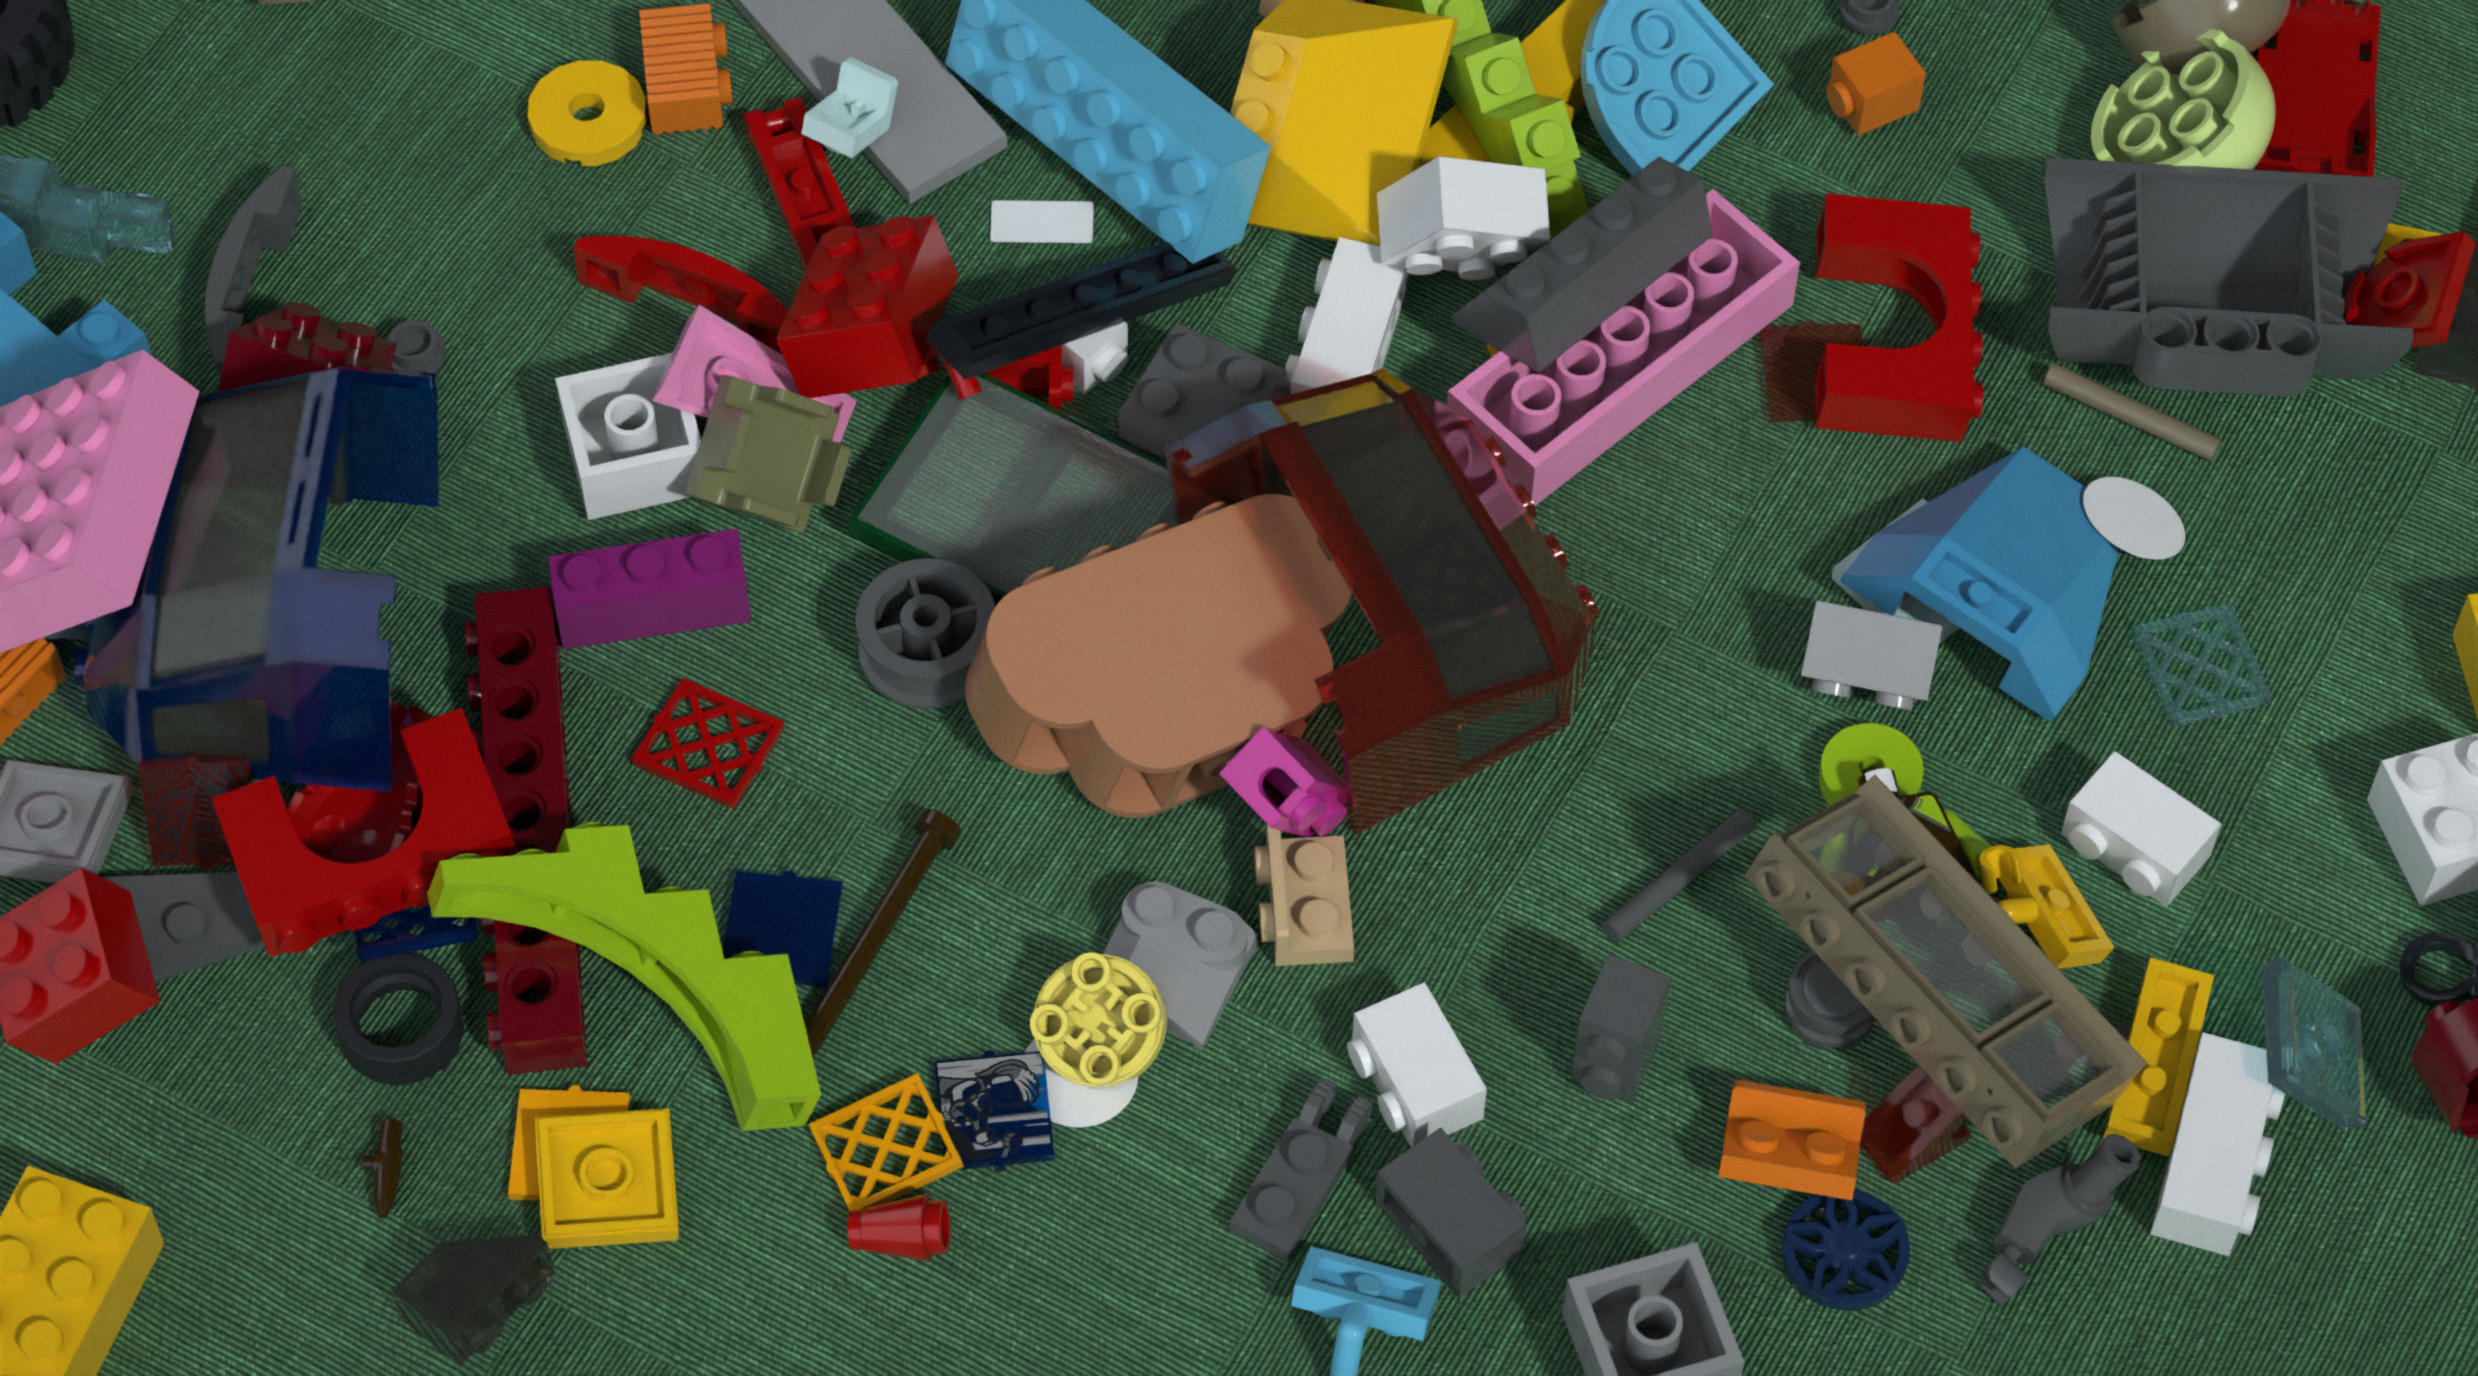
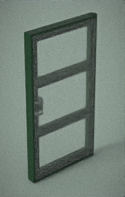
(1010, 488)

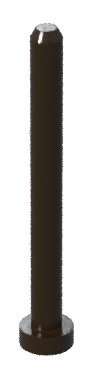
(935, 833)

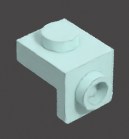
(855, 111)

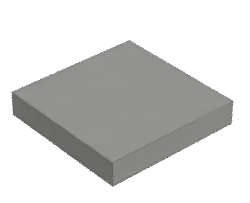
(57, 819)

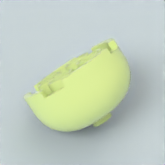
(2207, 116)

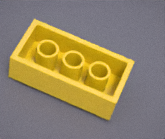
(68, 1273)

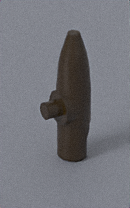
(386, 1165)

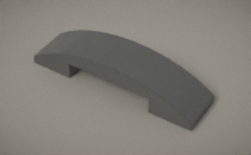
(261, 222)

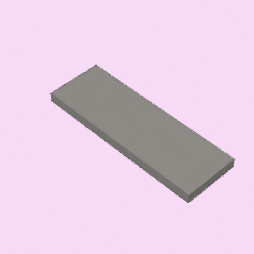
(934, 121)

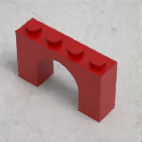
(1930, 257)
(311, 898)

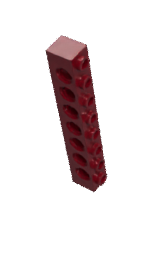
(525, 627)

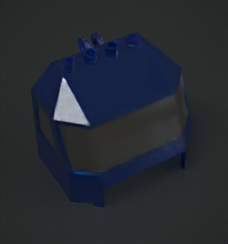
(232, 621)

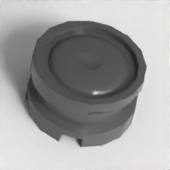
(1823, 1007)

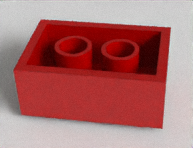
(867, 307)

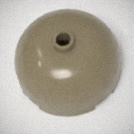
(2176, 24)

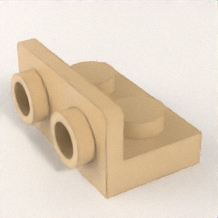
(1308, 899)

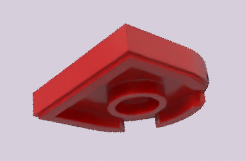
(2413, 287)

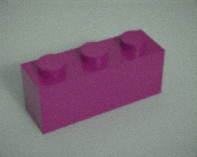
(649, 589)

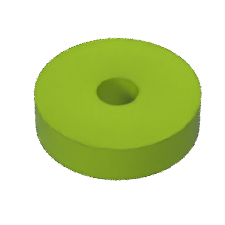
(1864, 748)

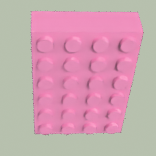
(85, 492)

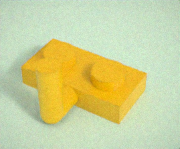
(2054, 910)

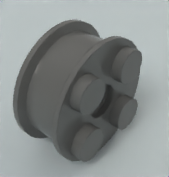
(921, 631)

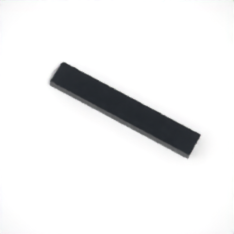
(1074, 307)

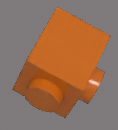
(1875, 84)

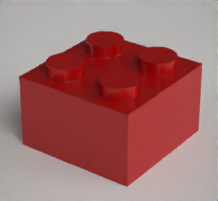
(72, 966)

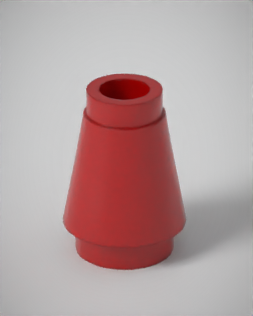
(902, 1228)

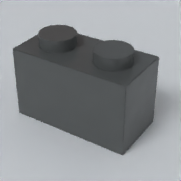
(1620, 1029)
(1451, 1211)

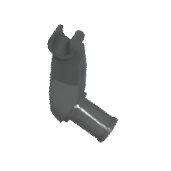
(2054, 1205)

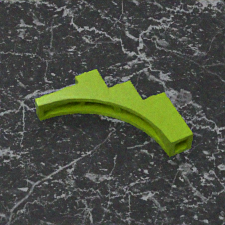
(1497, 97)
(669, 940)

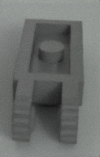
(1299, 1175)

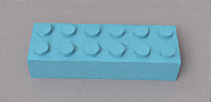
(1115, 116)

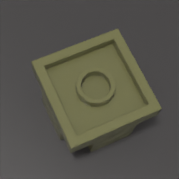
(768, 454)

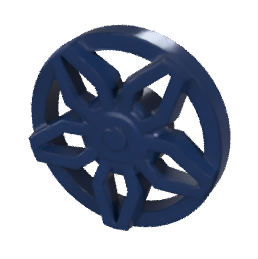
(1845, 1250)

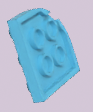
(1664, 80)

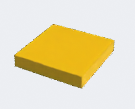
(606, 1178)

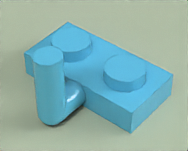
(1363, 1297)

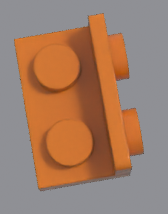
(1792, 1139)

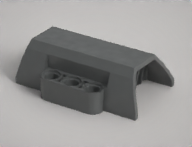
(2216, 274)

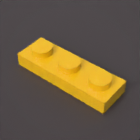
(2167, 1038)

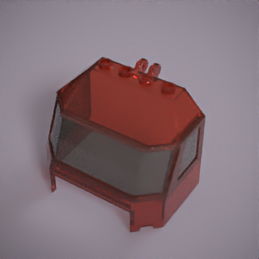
(1443, 561)

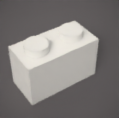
(2140, 829)
(1416, 1065)

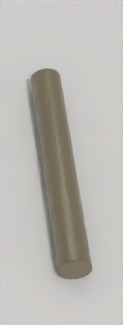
(2132, 412)

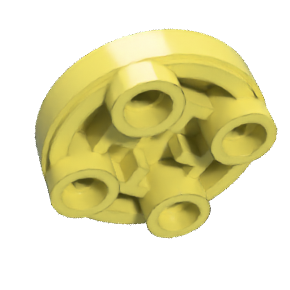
(1099, 1021)

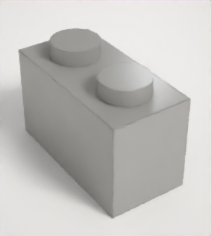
(1871, 653)

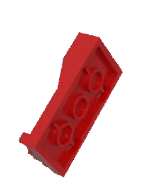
(2323, 88)

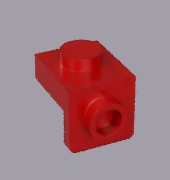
(1040, 375)

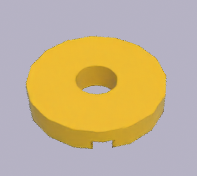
(582, 86)

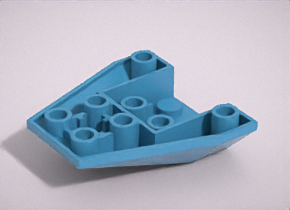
(2007, 565)

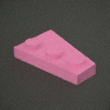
(717, 348)

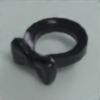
(2436, 942)

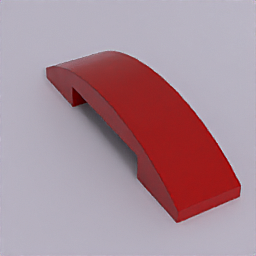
(627, 264)

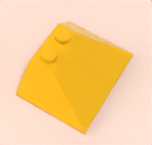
(1343, 105)

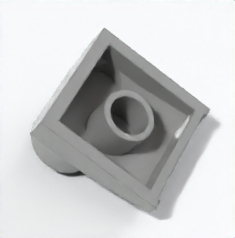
(1188, 950)

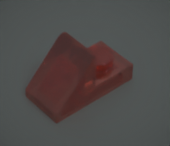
(1913, 1127)

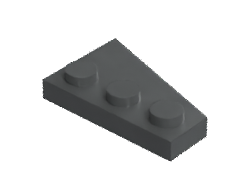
(191, 919)

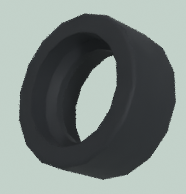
(406, 1062)

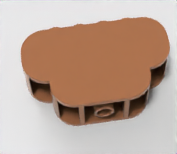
(1161, 655)

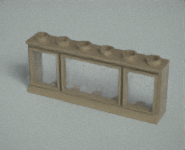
(1945, 971)

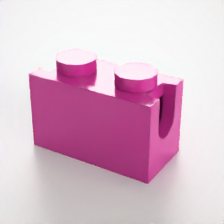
(1288, 784)

